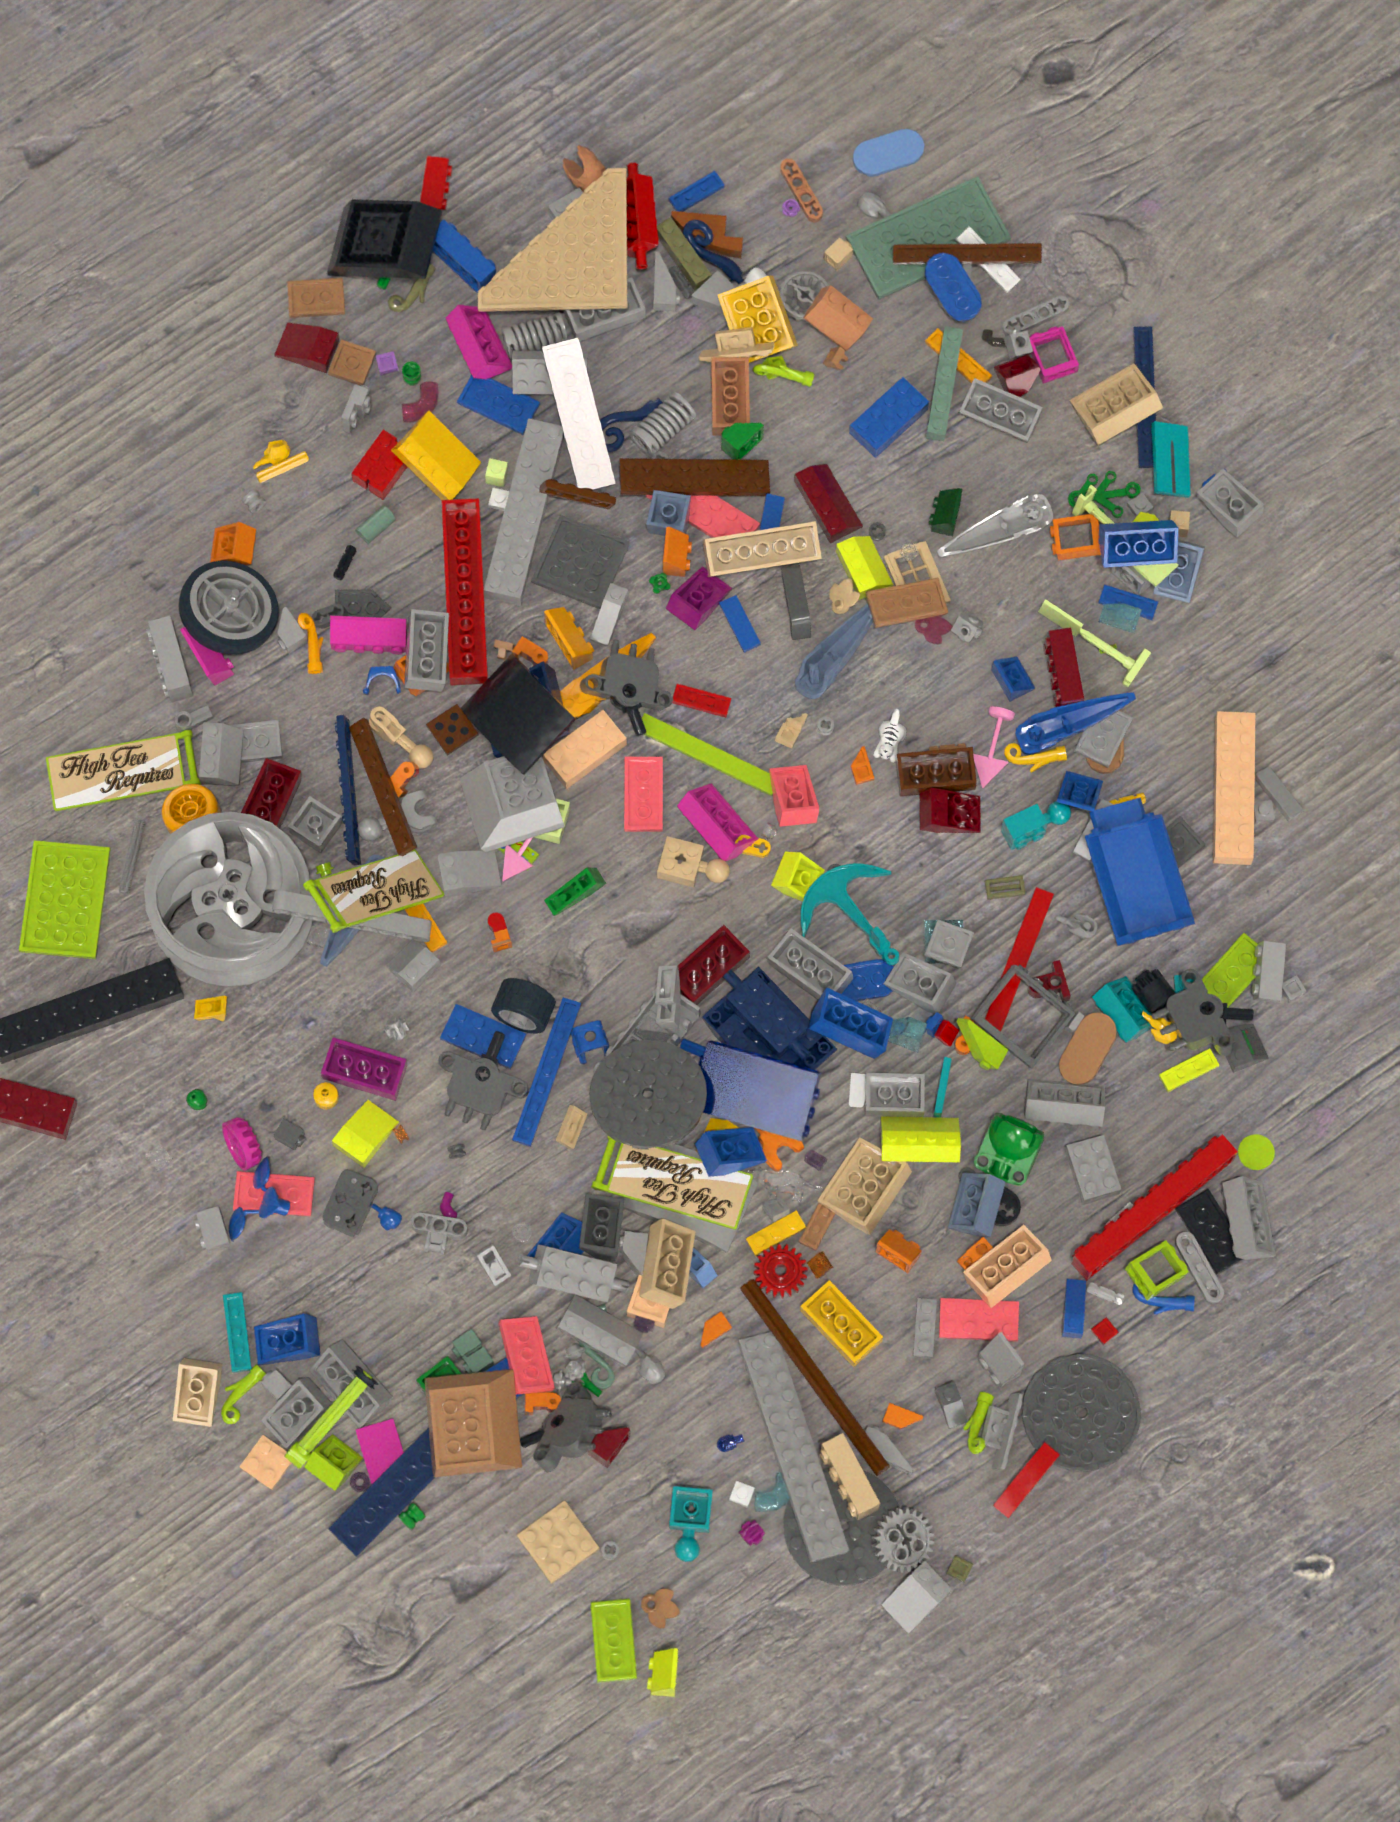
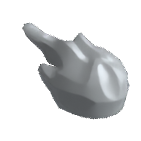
(872, 204)
(1083, 927)
(650, 1369)

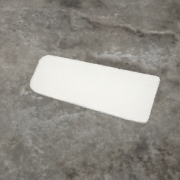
(857, 1090)

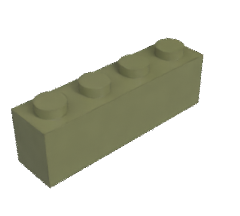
(682, 253)

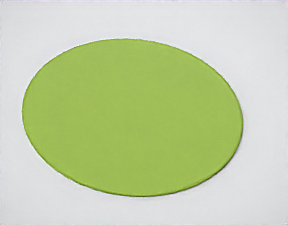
(1256, 1152)

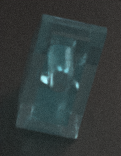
(1120, 616)

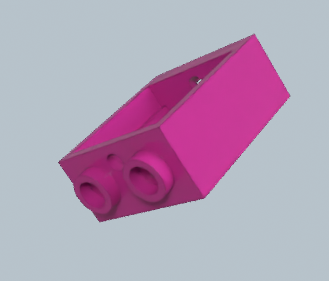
(1059, 370)

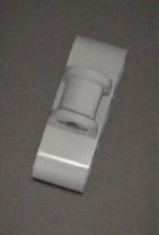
(437, 1239)

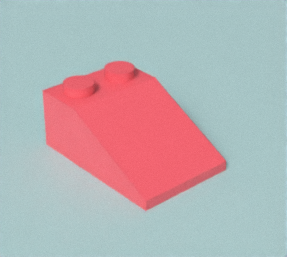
(793, 795)

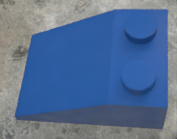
(1080, 791)
(729, 1151)
(287, 1340)

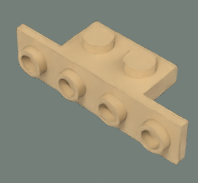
(736, 344)

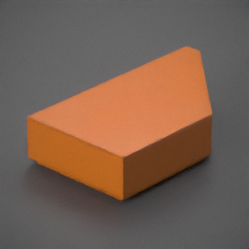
(861, 768)
(714, 1329)
(900, 1417)

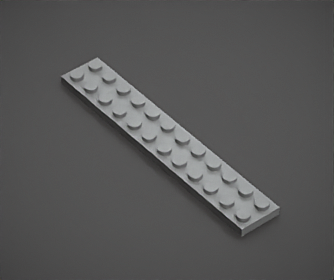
(793, 1446)

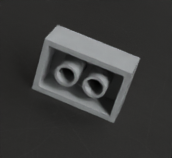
(894, 1094)
(1093, 1169)

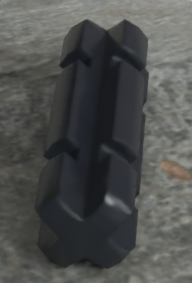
(344, 562)

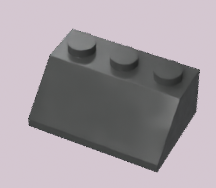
(601, 1226)

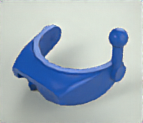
(382, 670)

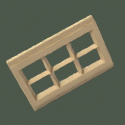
(929, 564)

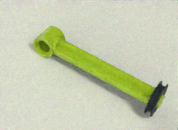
(301, 1450)

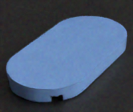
(888, 152)

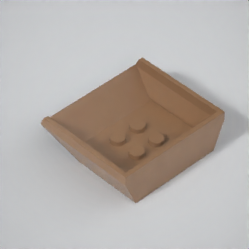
(473, 1423)

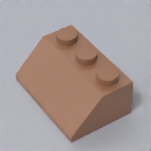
(837, 317)

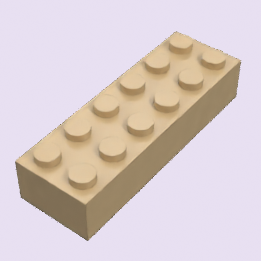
(762, 549)

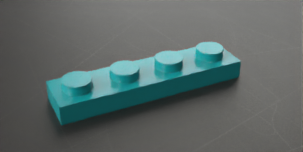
(237, 1332)

